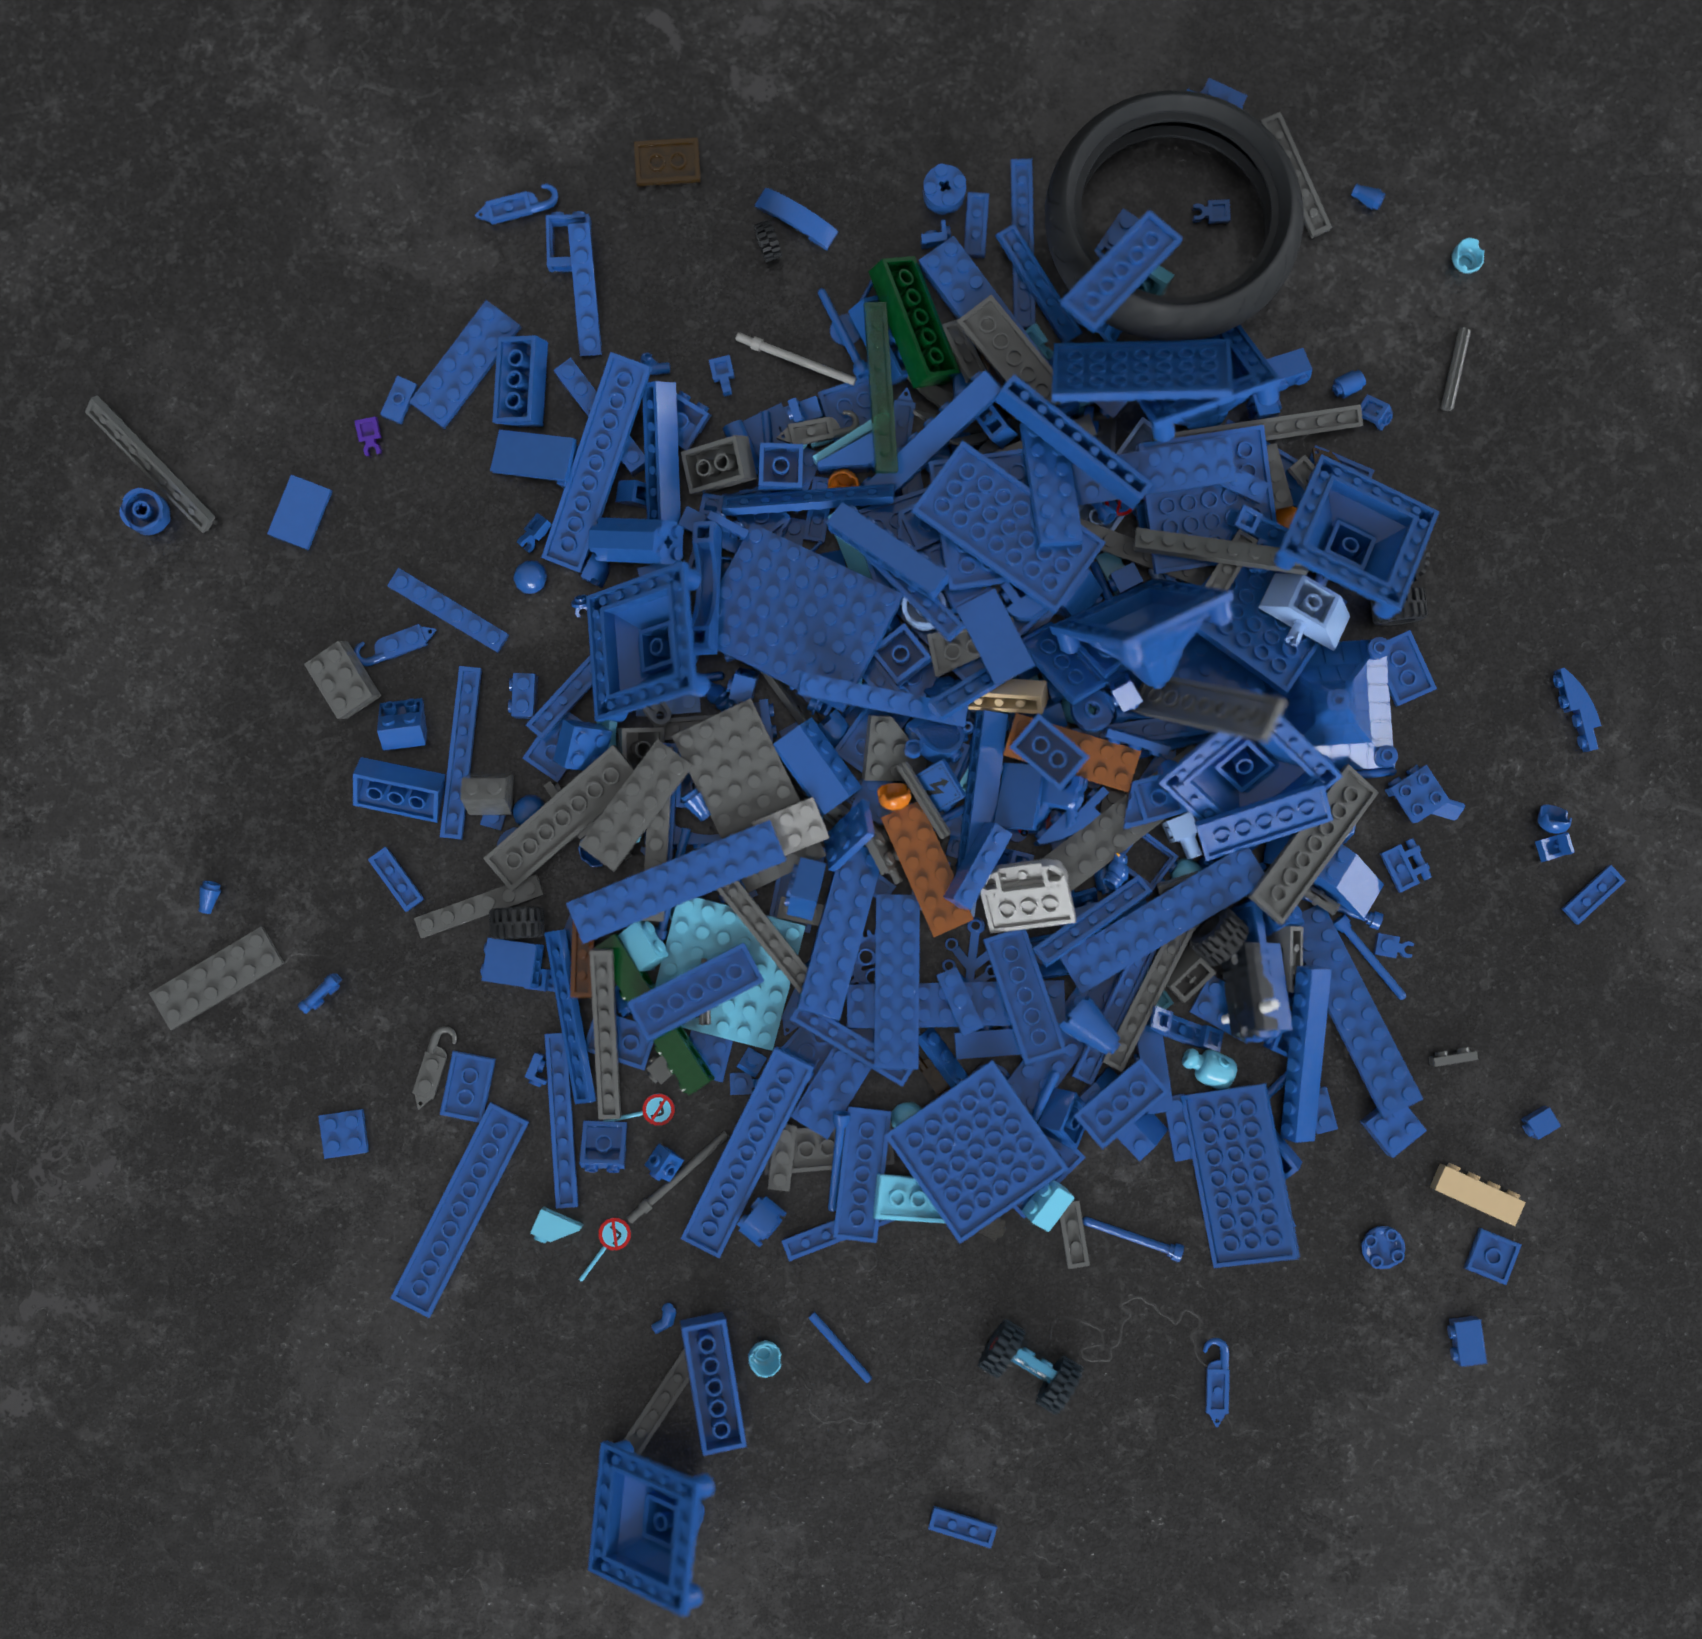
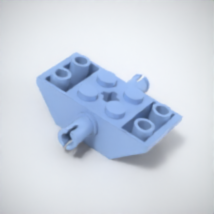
(1306, 608)

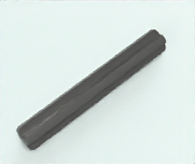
(1455, 369)
(923, 800)

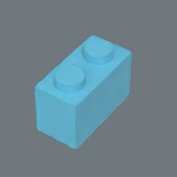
(643, 945)
(1048, 1205)

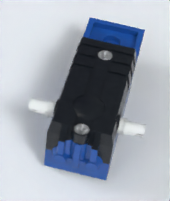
(1255, 983)

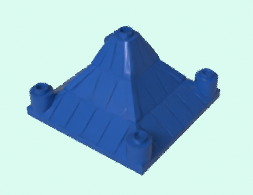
(1249, 376)
(1358, 534)
(1146, 625)
(643, 642)
(1345, 704)
(1238, 771)
(647, 1527)

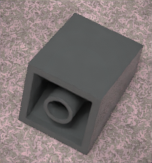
(488, 793)

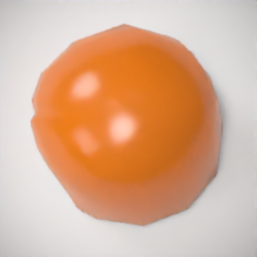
(842, 478)
(894, 796)

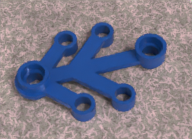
(971, 962)

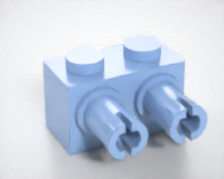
(1184, 831)

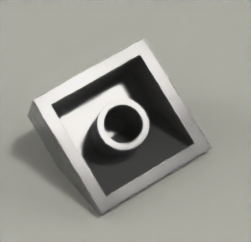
(636, 742)

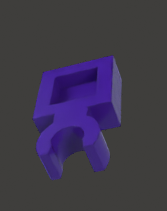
(369, 431)

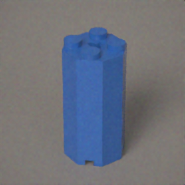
(636, 540)

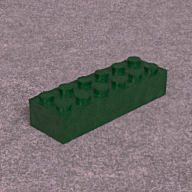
(914, 321)

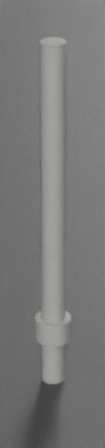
(758, 344)

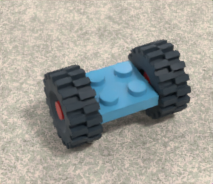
(1057, 1379)

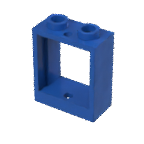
(558, 219)
(1169, 865)

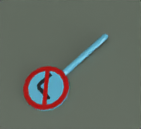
(657, 1110)
(613, 1235)

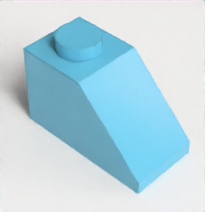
(553, 1226)

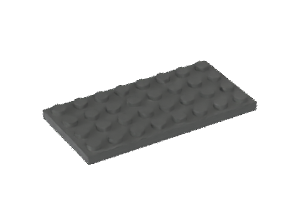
(741, 778)

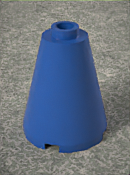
(1091, 1027)

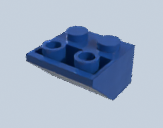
(402, 724)

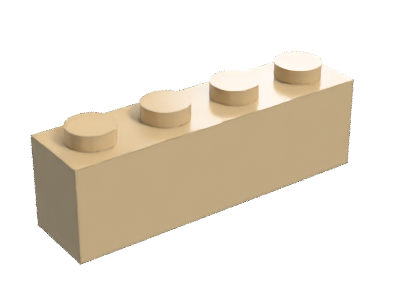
(1015, 696)
(1477, 1194)

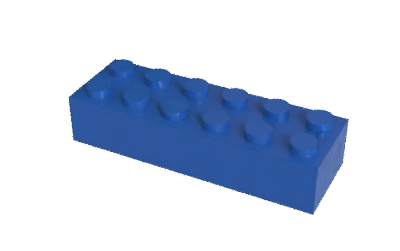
(713, 1383)

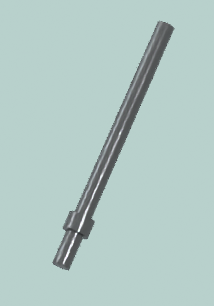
(646, 1204)

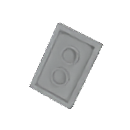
(797, 825)

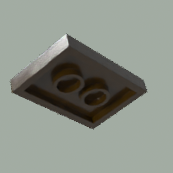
(667, 161)

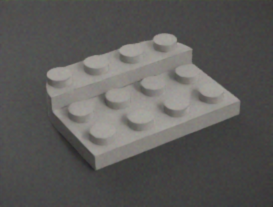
(1028, 896)

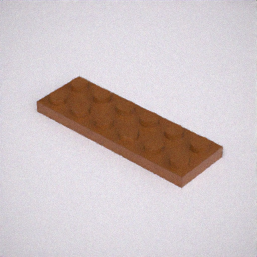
(1108, 762)
(925, 867)

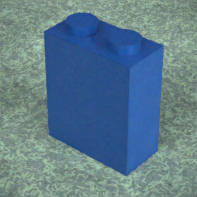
(512, 962)

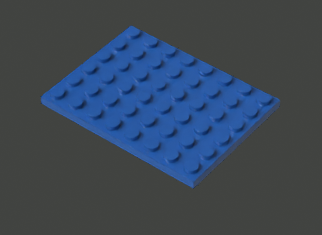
(800, 612)

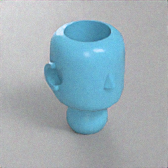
(1211, 1068)

